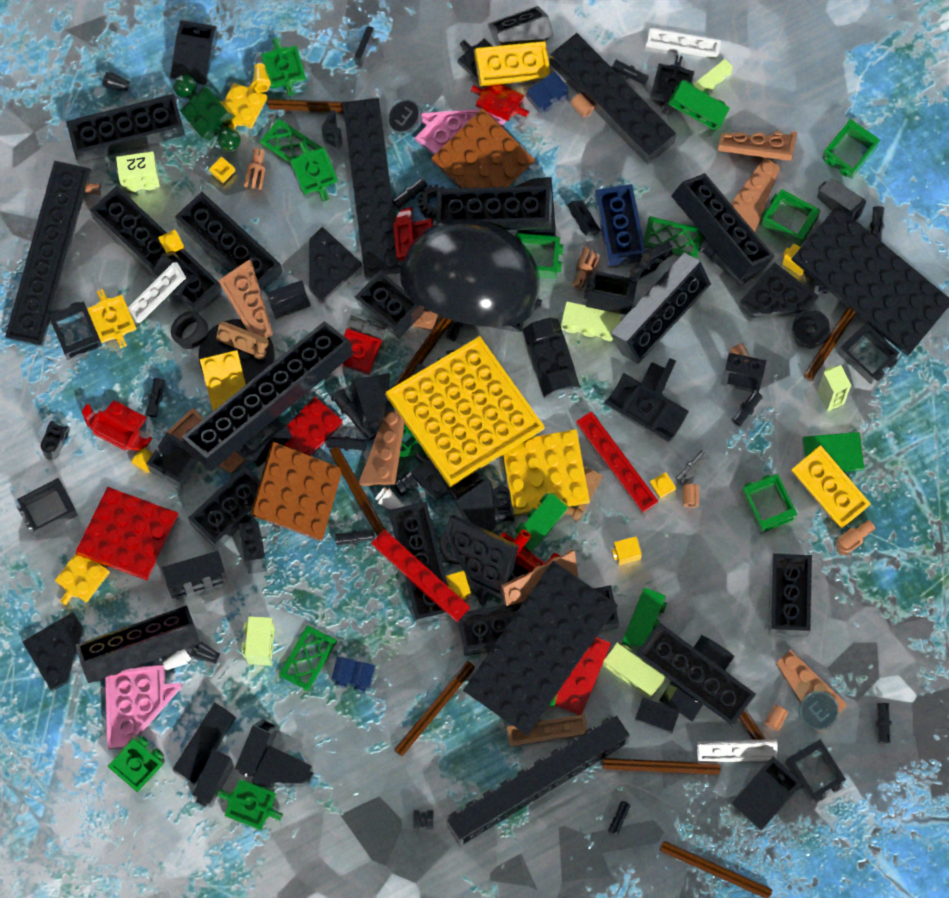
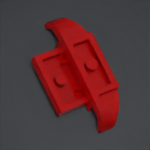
(407, 230)
(117, 426)

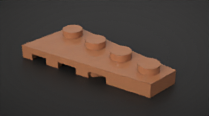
(755, 193)
(245, 295)
(520, 587)

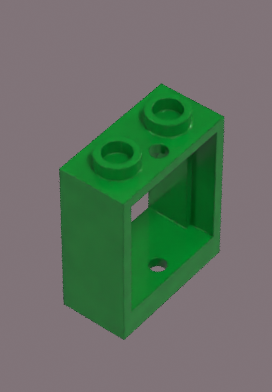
(859, 134)
(797, 204)
(545, 272)
(774, 521)

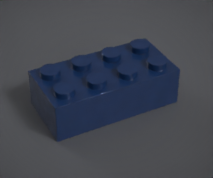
(619, 225)

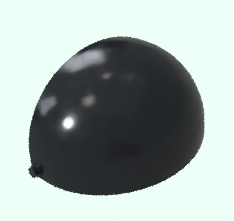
(472, 274)

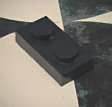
(583, 217)

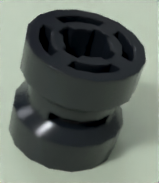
(407, 483)
(428, 819)

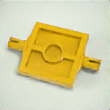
(245, 104)
(111, 318)
(81, 578)

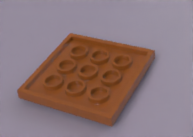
(482, 155)
(296, 491)

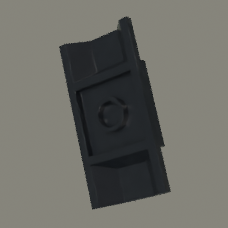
(550, 356)
(646, 410)
(678, 698)

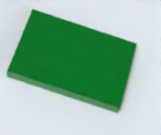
(842, 448)

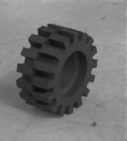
(423, 200)

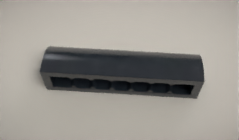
(205, 739)

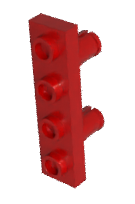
(524, 556)

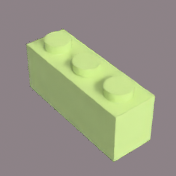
(589, 321)
(834, 387)
(633, 670)

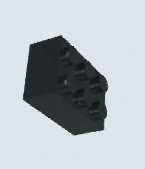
(389, 304)
(195, 575)

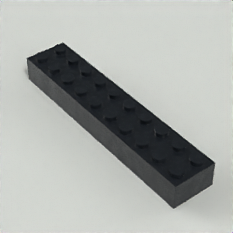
(267, 396)
(538, 780)

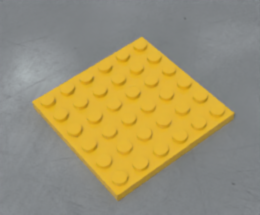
(464, 411)

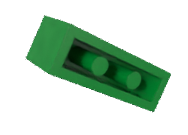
(698, 105)
(543, 519)
(644, 618)

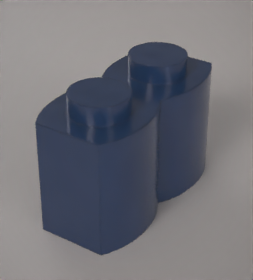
(547, 92)
(353, 674)

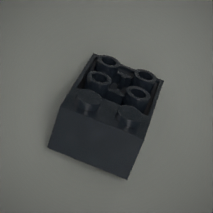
(194, 50)
(767, 793)

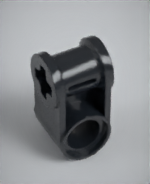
(54, 436)
(503, 508)

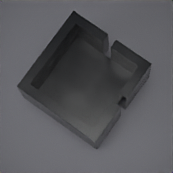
(175, 462)

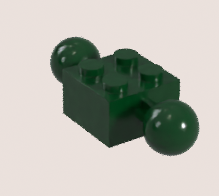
(207, 113)

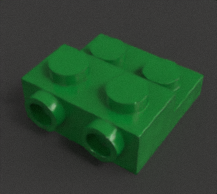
(137, 762)

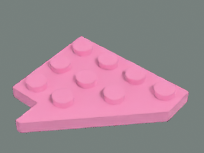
(443, 126)
(134, 702)

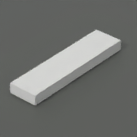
(683, 43)
(156, 292)
(736, 750)

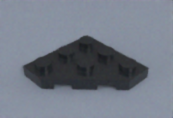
(329, 264)
(778, 294)
(56, 650)

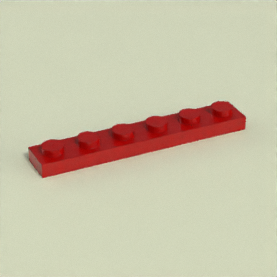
(617, 462)
(420, 575)

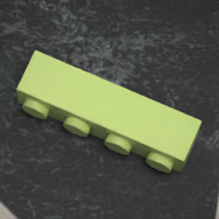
(714, 76)

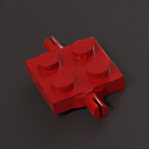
(500, 101)

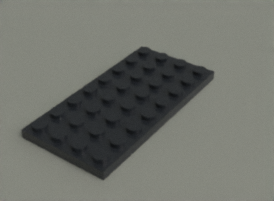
(872, 280)
(540, 648)

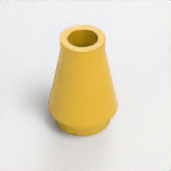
(261, 80)

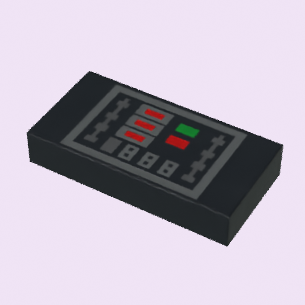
(364, 46)

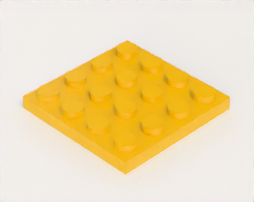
(544, 466)

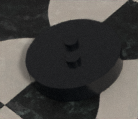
(250, 365)

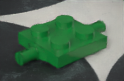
(283, 66)
(313, 171)
(250, 805)

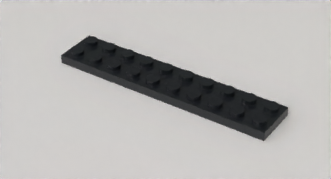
(371, 185)
(48, 253)

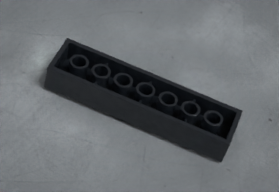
(612, 98)
(139, 237)
(484, 626)

